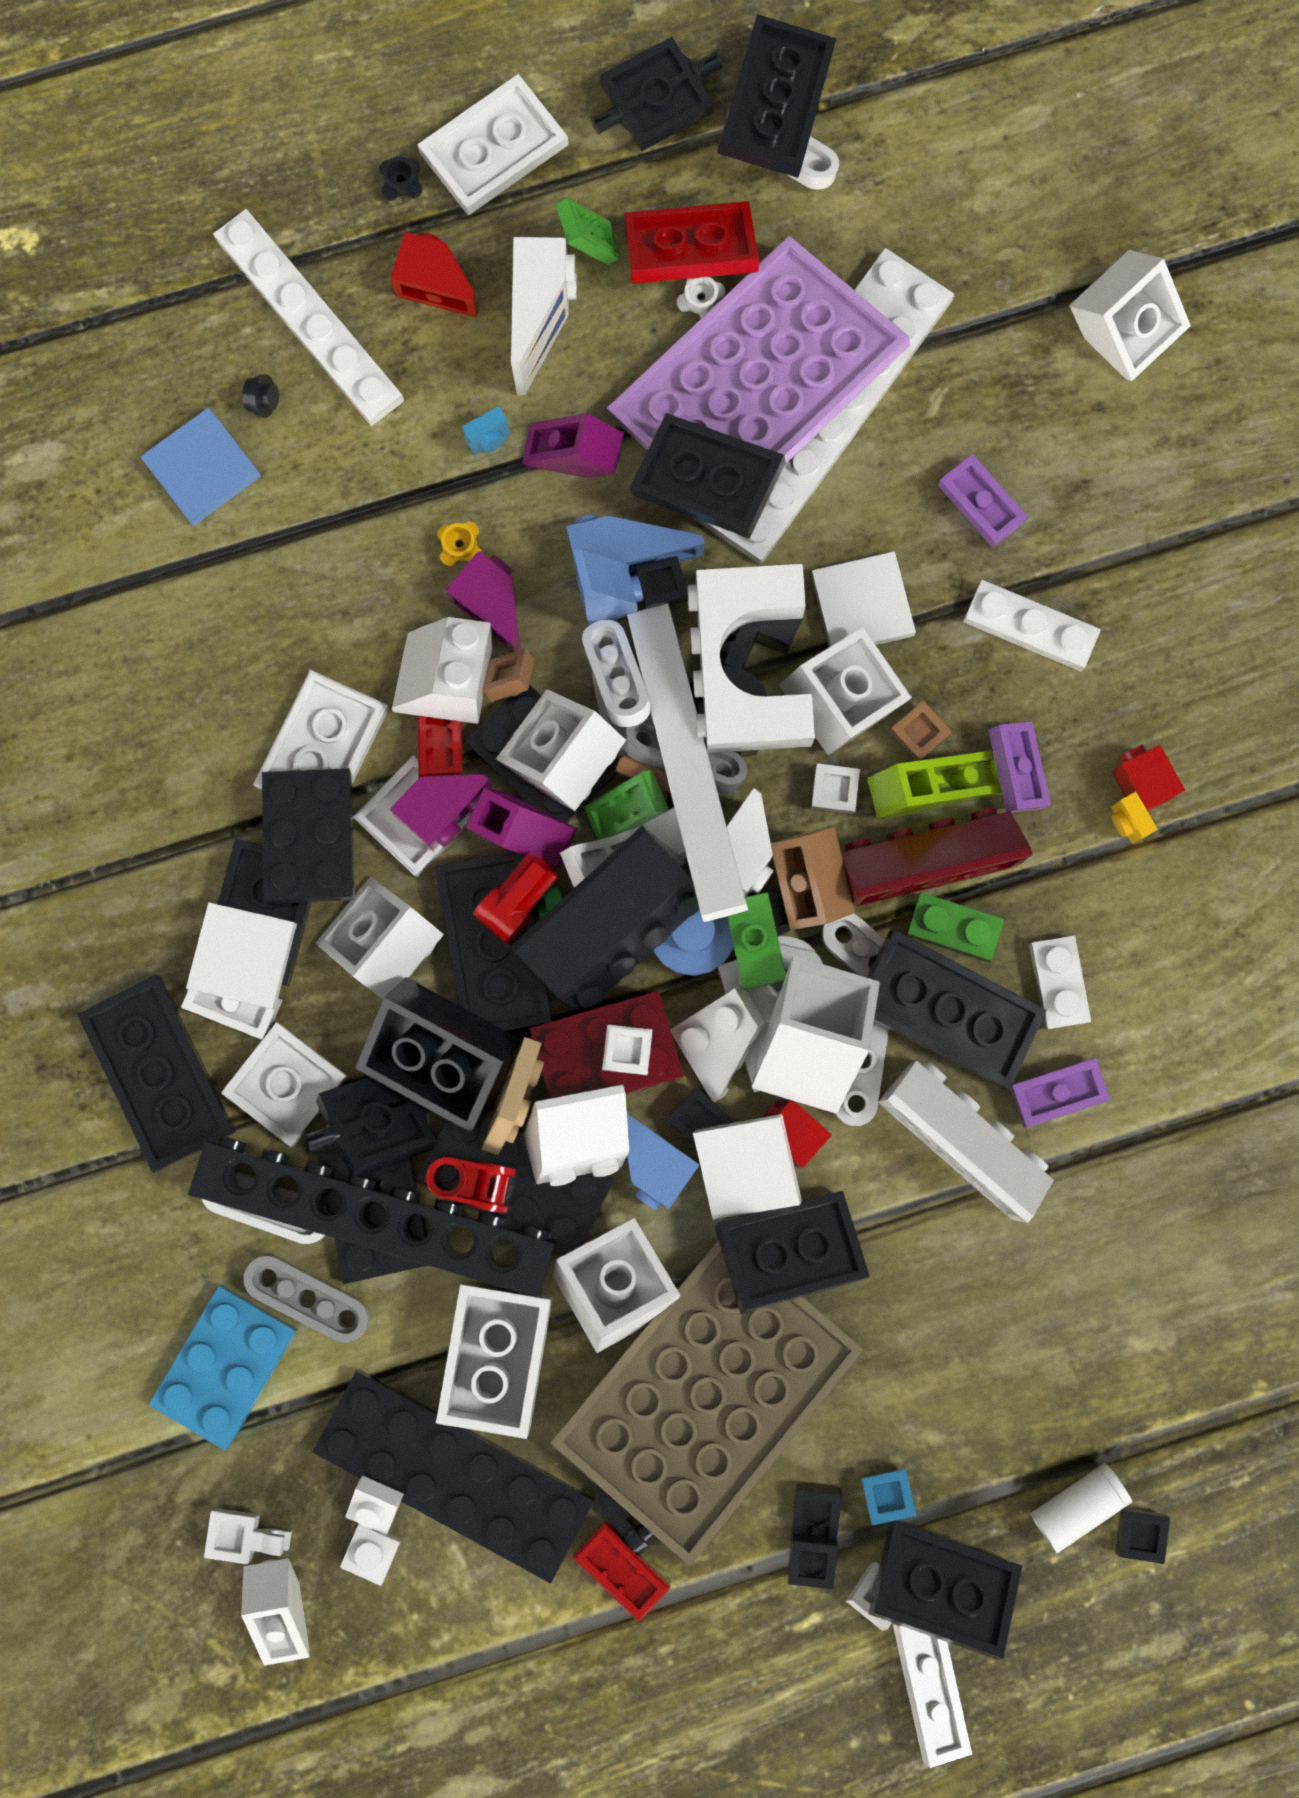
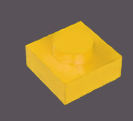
(1132, 818)

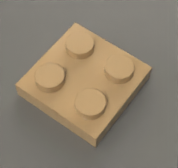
(514, 1096)

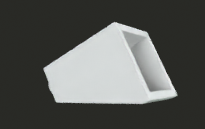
(817, 1035)

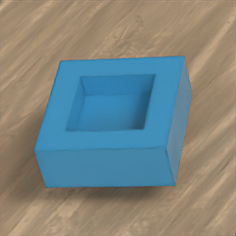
(486, 431)
(889, 1497)

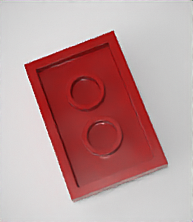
(691, 242)

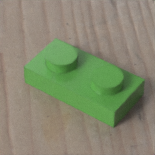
(955, 927)

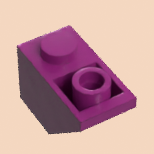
(438, 805)
(520, 826)

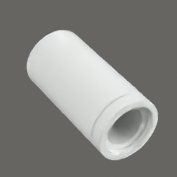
(1081, 1507)

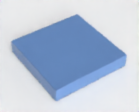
(201, 466)

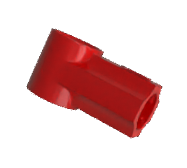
(509, 906)

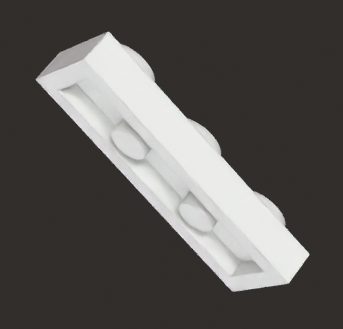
(1032, 625)
(932, 1697)

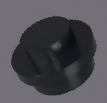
(260, 395)

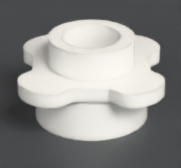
(708, 287)

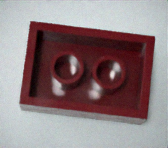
(576, 1046)

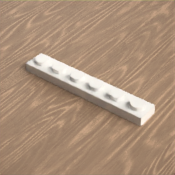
(309, 317)

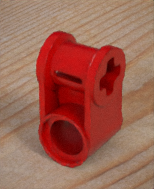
(474, 1183)

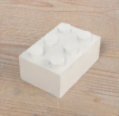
(494, 1360)

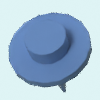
(696, 946)

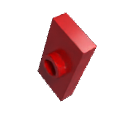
(439, 747)
(621, 1571)

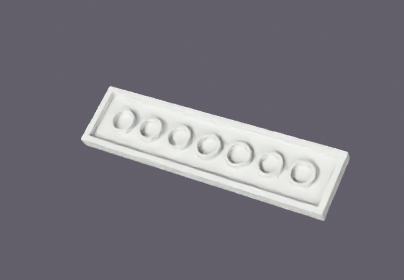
(914, 306)

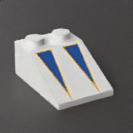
(540, 302)

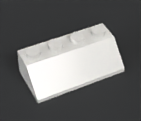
(967, 1141)

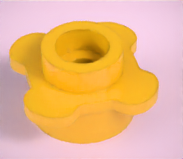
(450, 535)

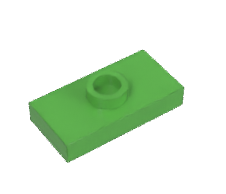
(588, 231)
(626, 806)
(757, 944)

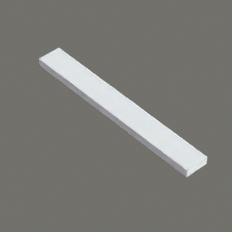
(687, 765)

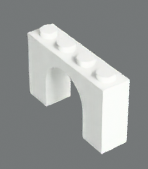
(724, 603)

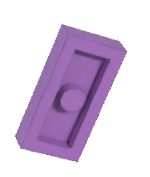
(982, 501)
(1019, 767)
(1059, 1093)

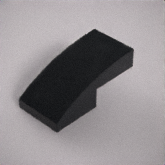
(814, 1536)

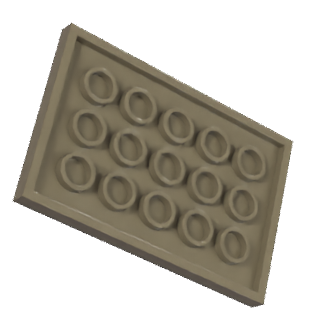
(704, 1405)

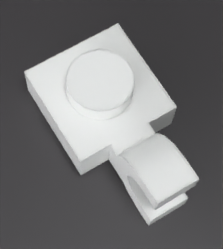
(236, 1536)

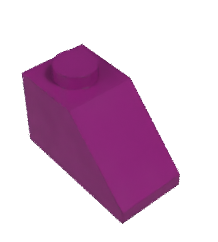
(573, 446)
(488, 595)

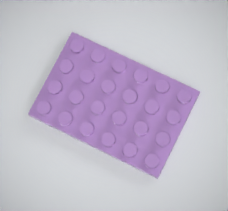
(768, 358)

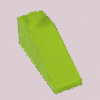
(933, 784)

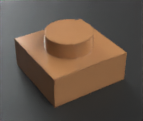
(508, 675)
(920, 731)

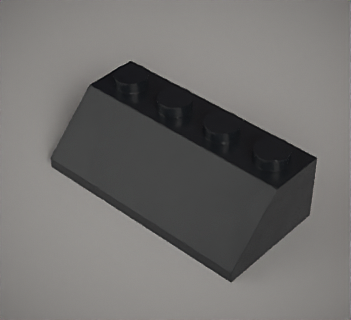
(610, 920)

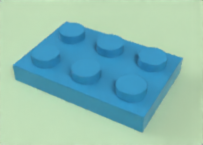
(223, 1367)

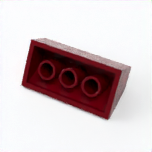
(934, 857)

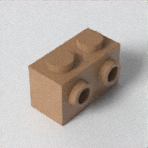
(812, 878)

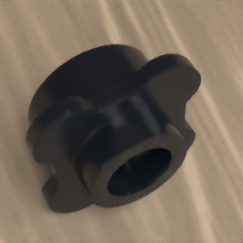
(398, 167)

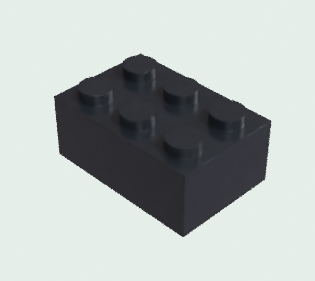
(438, 1054)

